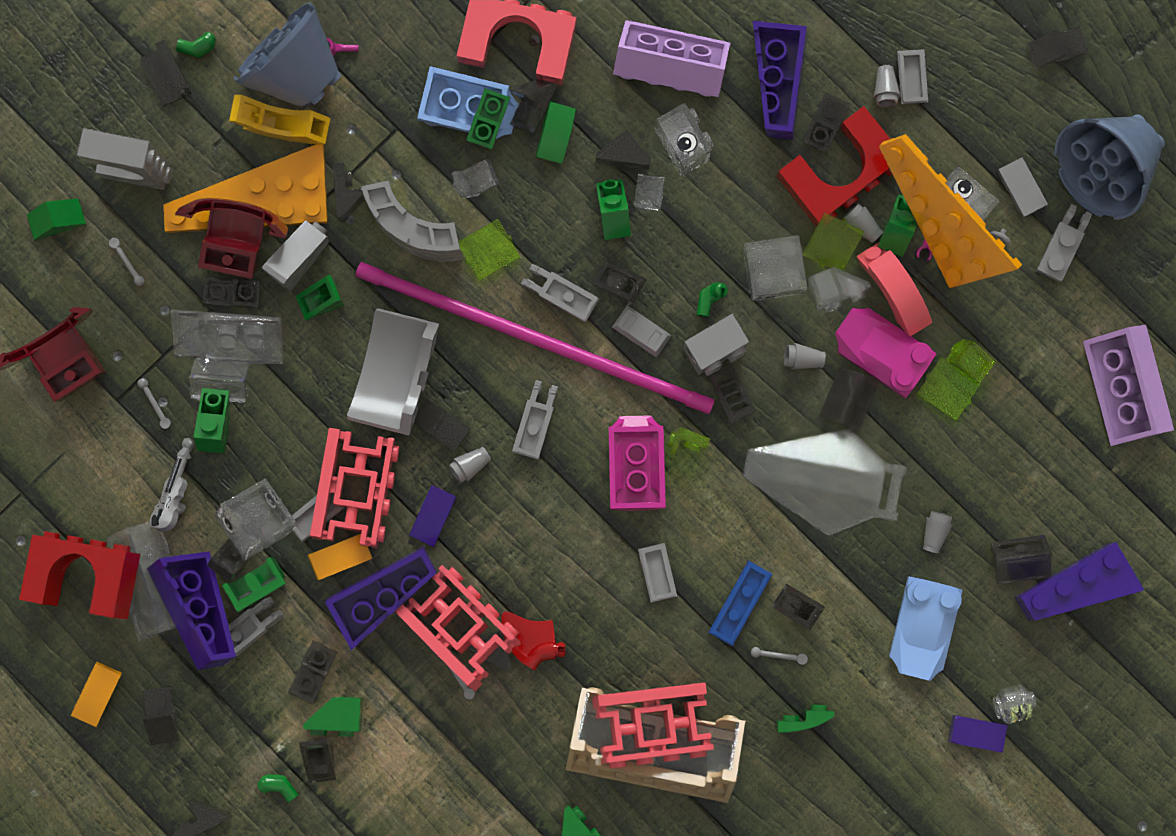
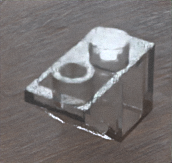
(835, 286)

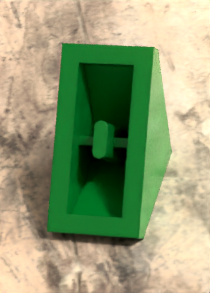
(55, 218)
(320, 298)

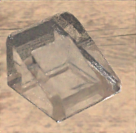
(649, 192)

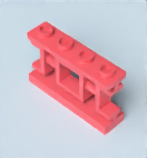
(334, 485)
(444, 642)
(650, 703)

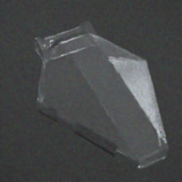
(826, 479)

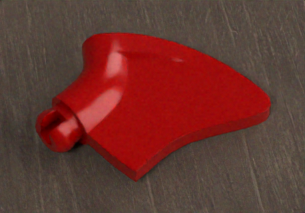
(536, 640)

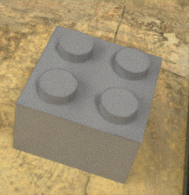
(715, 345)

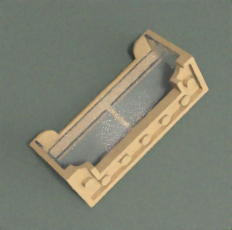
(701, 777)

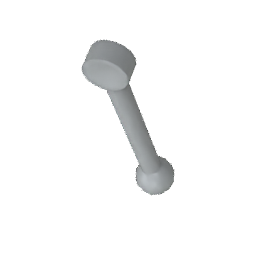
(115, 244)
(165, 423)
(800, 658)
(468, 692)

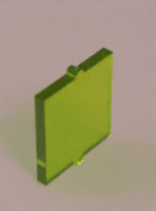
(833, 242)
(488, 249)
(948, 389)

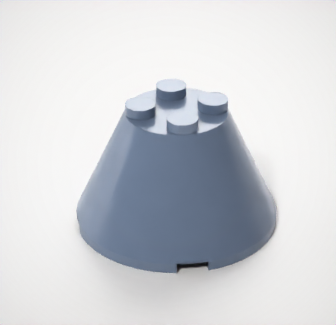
(293, 61)
(1109, 163)

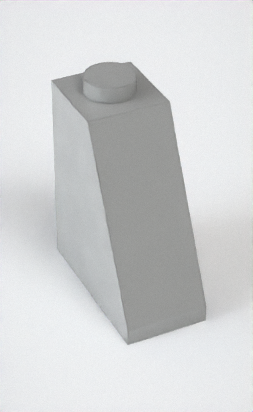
(297, 254)

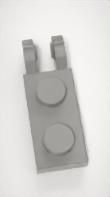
(1063, 246)
(562, 293)
(534, 423)
(249, 627)

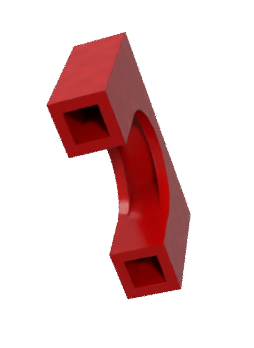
(820, 198)
(113, 570)

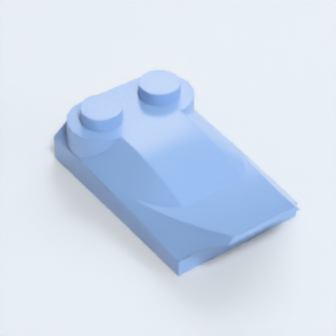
(454, 98)
(924, 627)

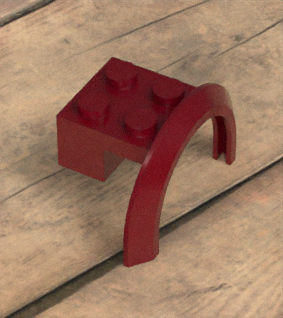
(233, 234)
(60, 357)

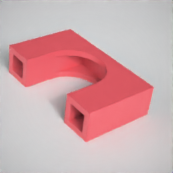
(554, 29)

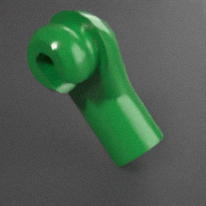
(199, 47)
(708, 296)
(277, 783)

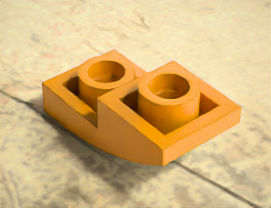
(339, 557)
(96, 694)

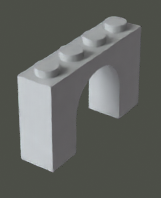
(124, 159)

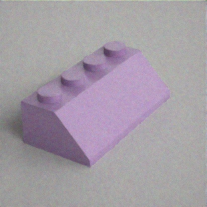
(671, 58)
(1128, 385)

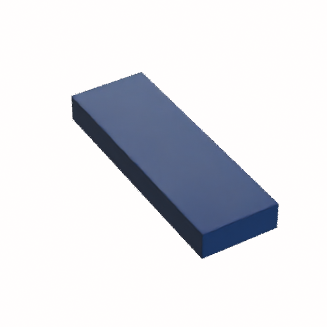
(740, 603)

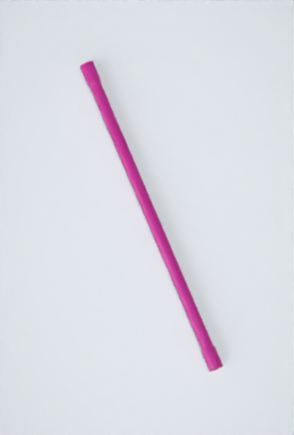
(689, 398)

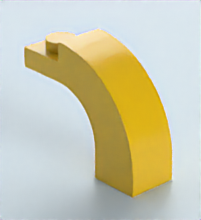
(279, 123)

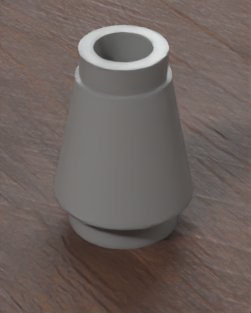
(886, 87)
(861, 218)
(803, 357)
(469, 464)
(936, 531)

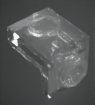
(475, 179)

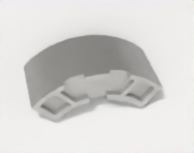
(411, 234)
(393, 372)

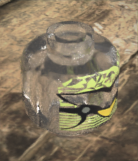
(1014, 704)

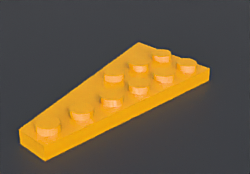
(287, 187)
(948, 223)

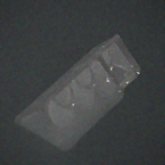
(228, 337)
(147, 607)

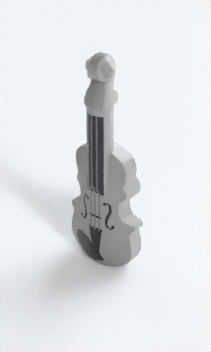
(169, 507)

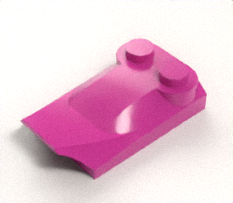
(883, 350)
(636, 464)

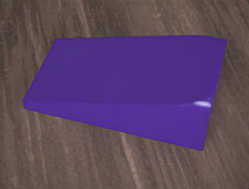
(433, 515)
(977, 733)

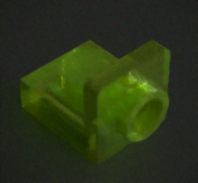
(971, 359)
(692, 440)

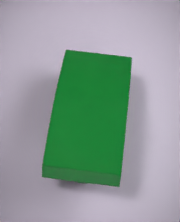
(488, 118)
(556, 132)
(815, 716)

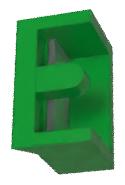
(255, 584)

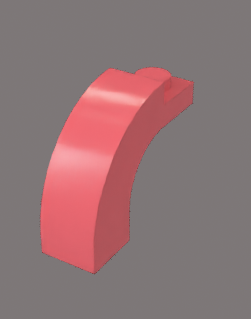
(897, 287)

